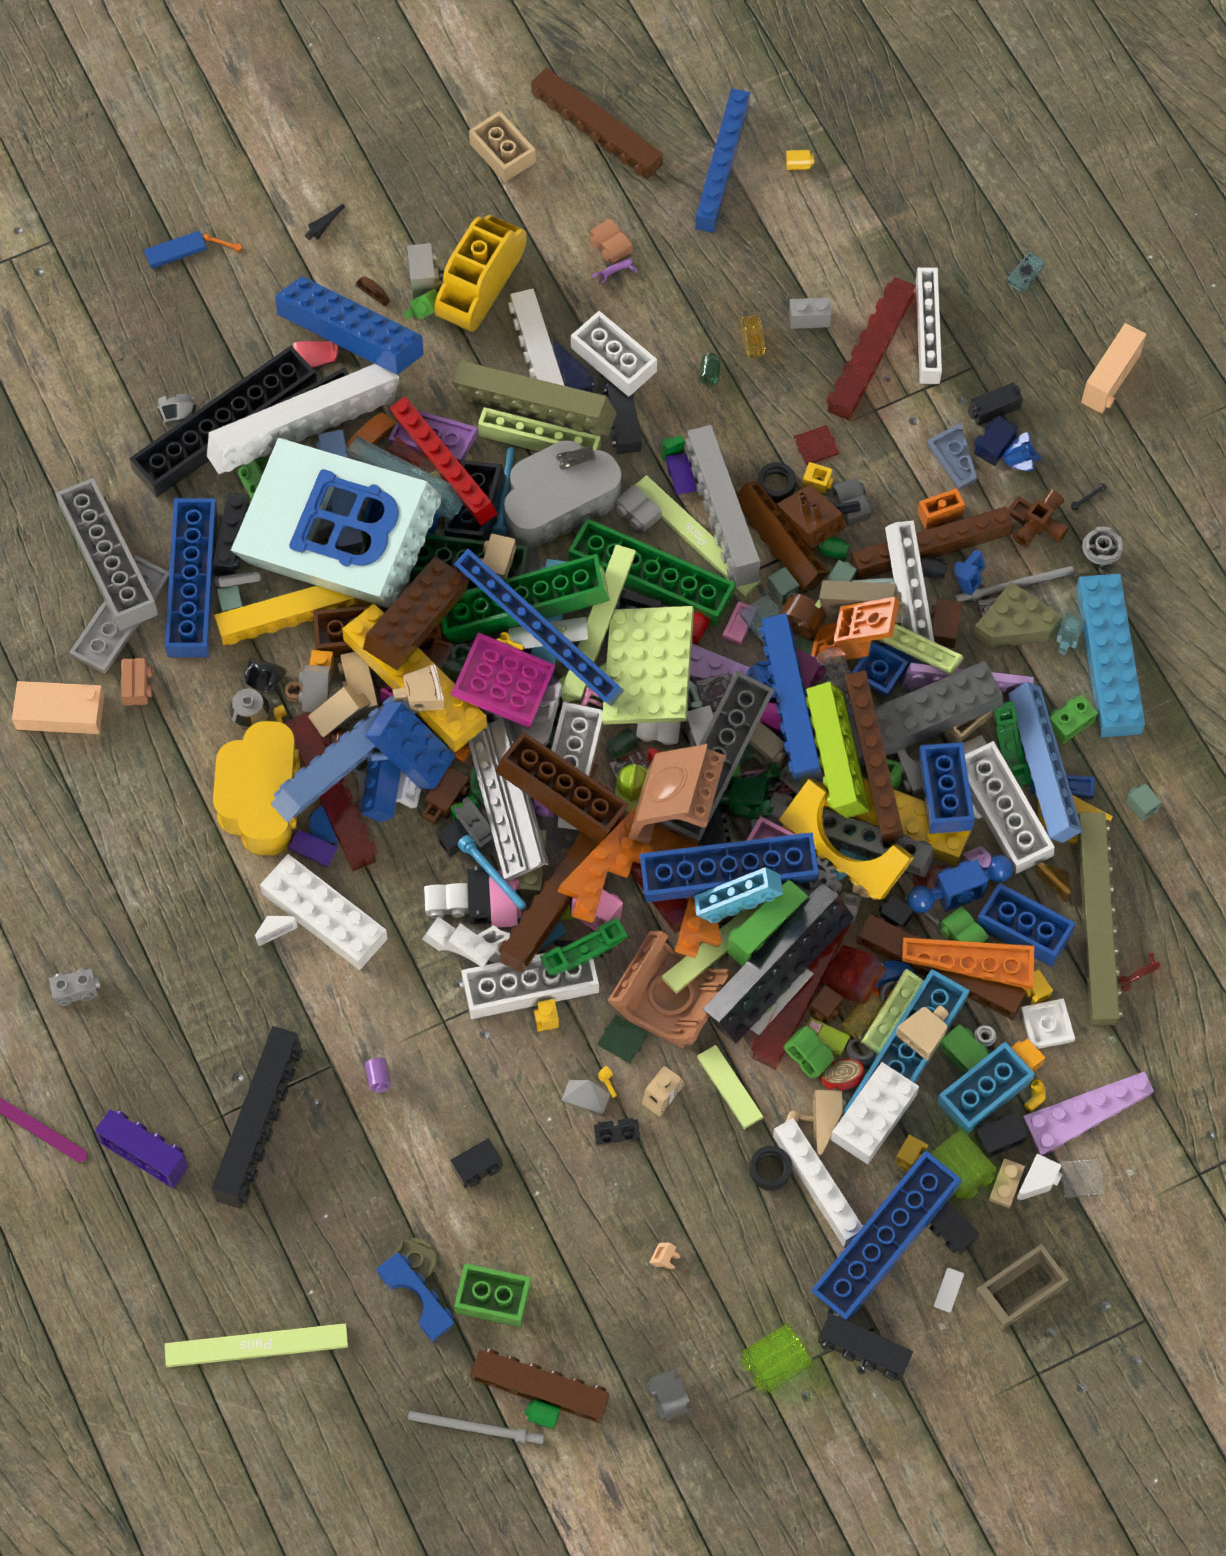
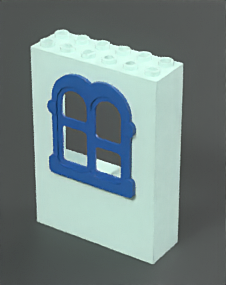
(293, 502)

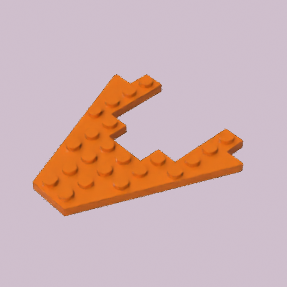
(616, 856)

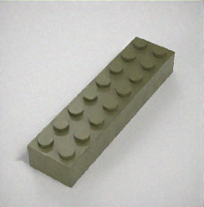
(534, 398)

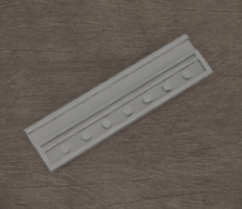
(507, 807)

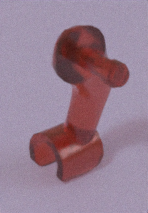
(1139, 973)

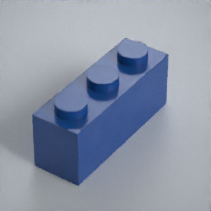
(380, 790)

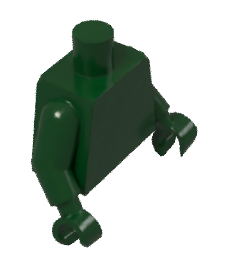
(750, 795)

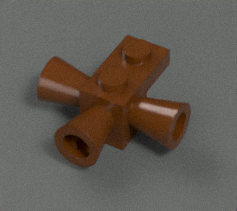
(1038, 518)

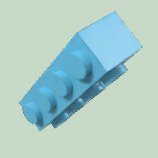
(738, 895)

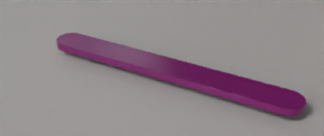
(42, 1131)

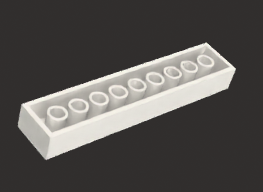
(301, 417)

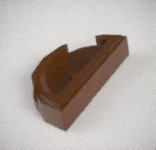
(373, 290)

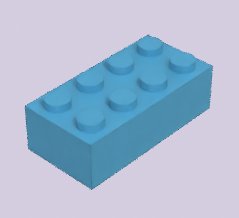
(985, 1088)

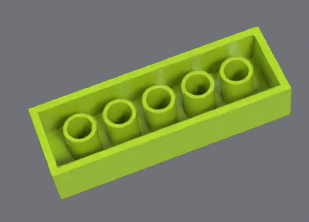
(837, 750)

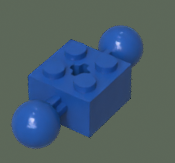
(960, 885)

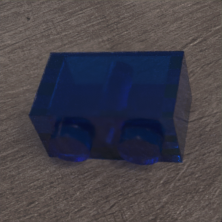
(996, 440)

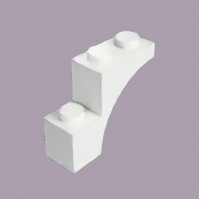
(459, 940)

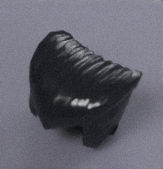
(263, 674)

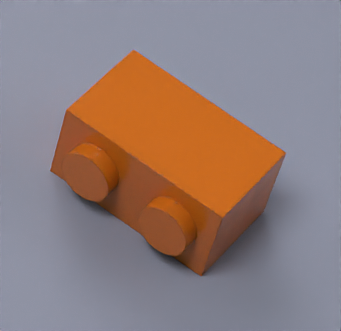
(941, 508)

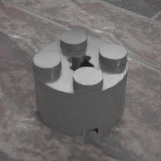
(669, 1394)

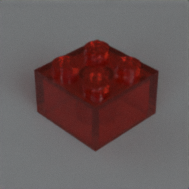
(853, 973)

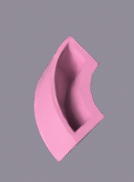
(503, 910)

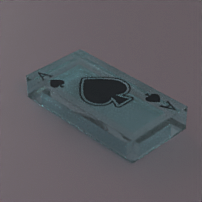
(1025, 272)

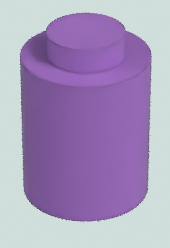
(378, 1075)

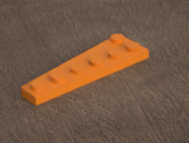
(987, 961)

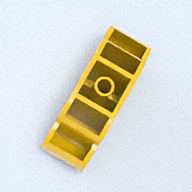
(479, 271)
(245, 785)

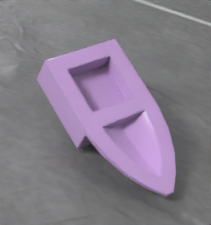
(980, 854)

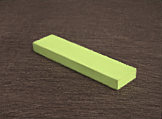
(892, 1011)
(730, 1087)

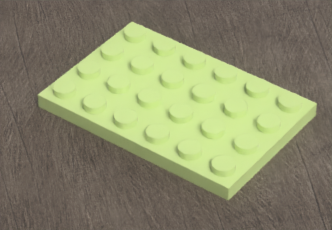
(651, 663)

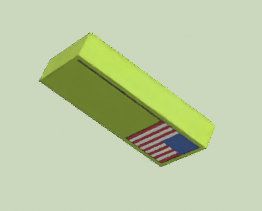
(829, 1036)

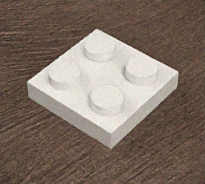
(1048, 1023)

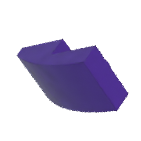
(681, 474)
(312, 848)

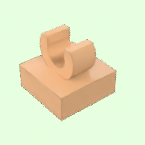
(663, 1255)

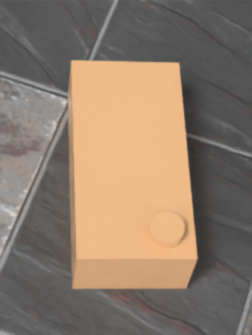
(1113, 368)
(58, 707)

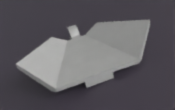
(544, 717)

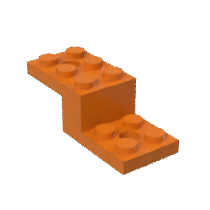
(857, 628)

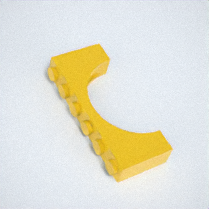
(875, 875)

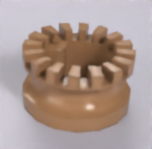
(293, 685)

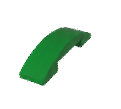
(1009, 742)
(584, 949)

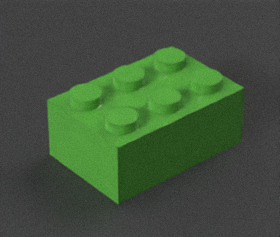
(492, 1295)

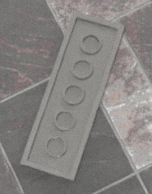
(101, 638)

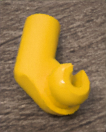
(1038, 1095)

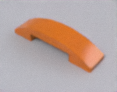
(374, 429)

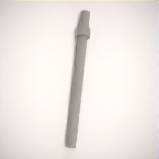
(978, 593)
(520, 1435)

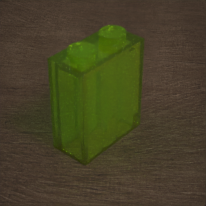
(967, 1162)
(775, 1359)

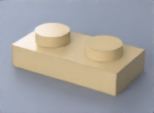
(1006, 1183)

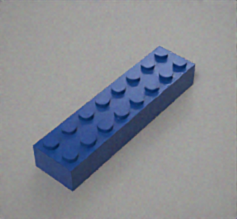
(349, 325)
(191, 577)
(790, 696)
(702, 868)
(886, 1236)

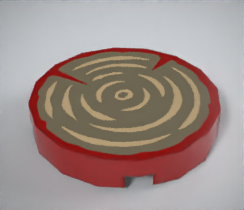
(843, 1074)

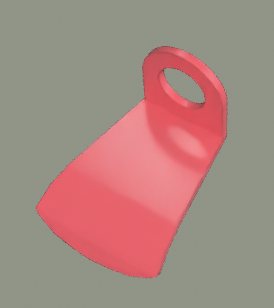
(317, 352)

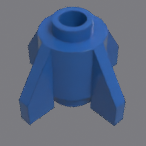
(1021, 454)

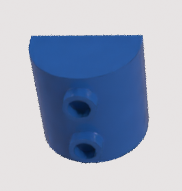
(882, 669)

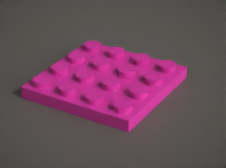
(503, 680)

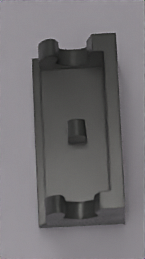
(474, 822)

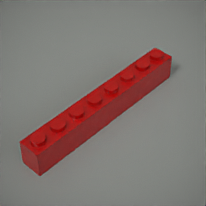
(443, 460)

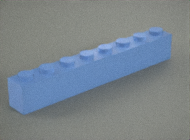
(1045, 763)

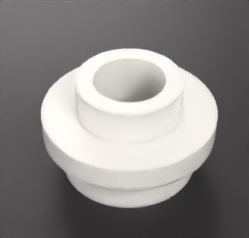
(985, 1030)

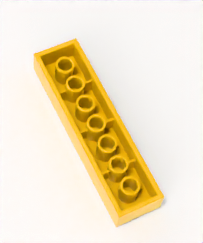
(458, 719)
(914, 822)

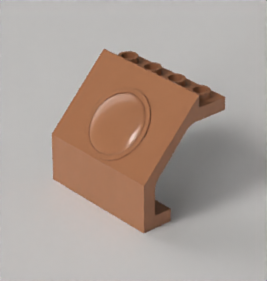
(677, 787)
(653, 1005)

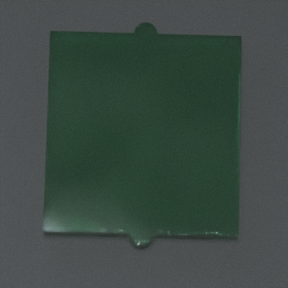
(622, 1039)

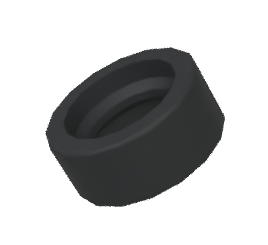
(782, 469)
(770, 1184)

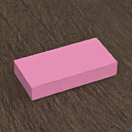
(736, 627)

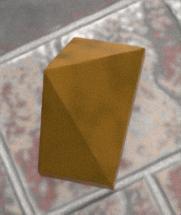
(1056, 879)

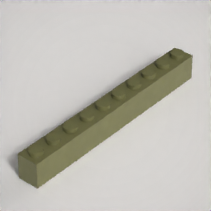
(1098, 920)

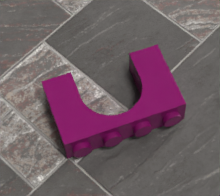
(811, 672)

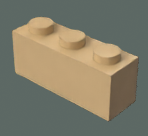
(359, 677)

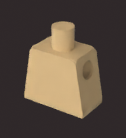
(924, 1030)

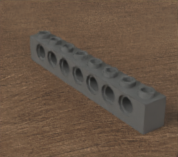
(862, 830)

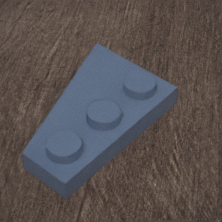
(953, 455)

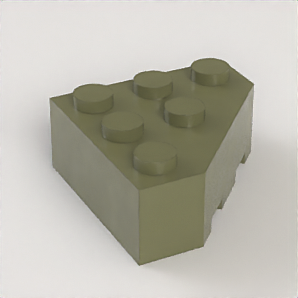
(1016, 620)

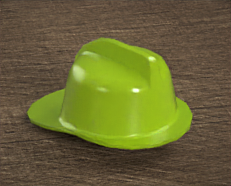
(630, 784)

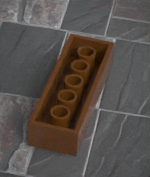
(415, 613)
(329, 626)
(561, 787)

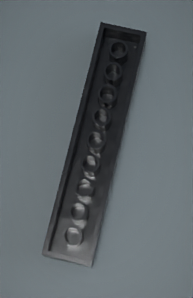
(186, 444)

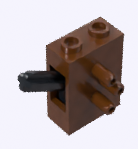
(814, 515)

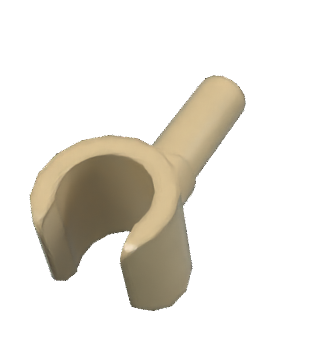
(796, 1116)

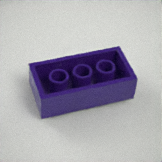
(142, 1148)

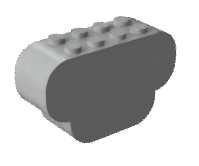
(555, 501)

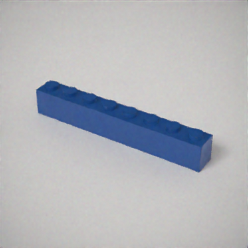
(722, 160)

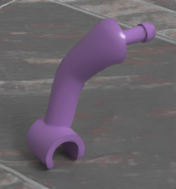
(614, 268)

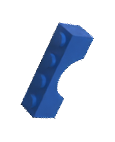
(398, 1274)

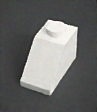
(1040, 1177)

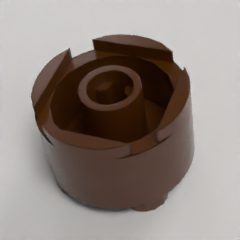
(803, 615)

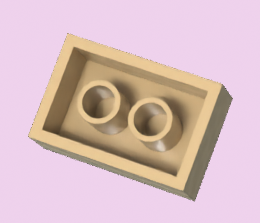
(502, 146)

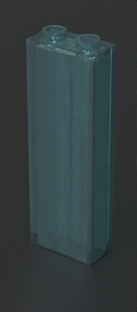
(370, 454)

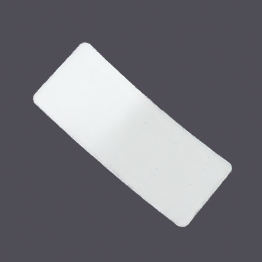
(948, 1290)

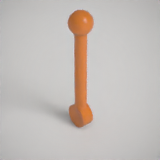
(237, 247)

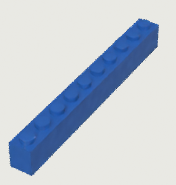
(539, 627)

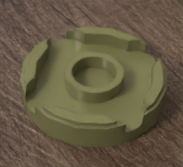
(420, 1255)

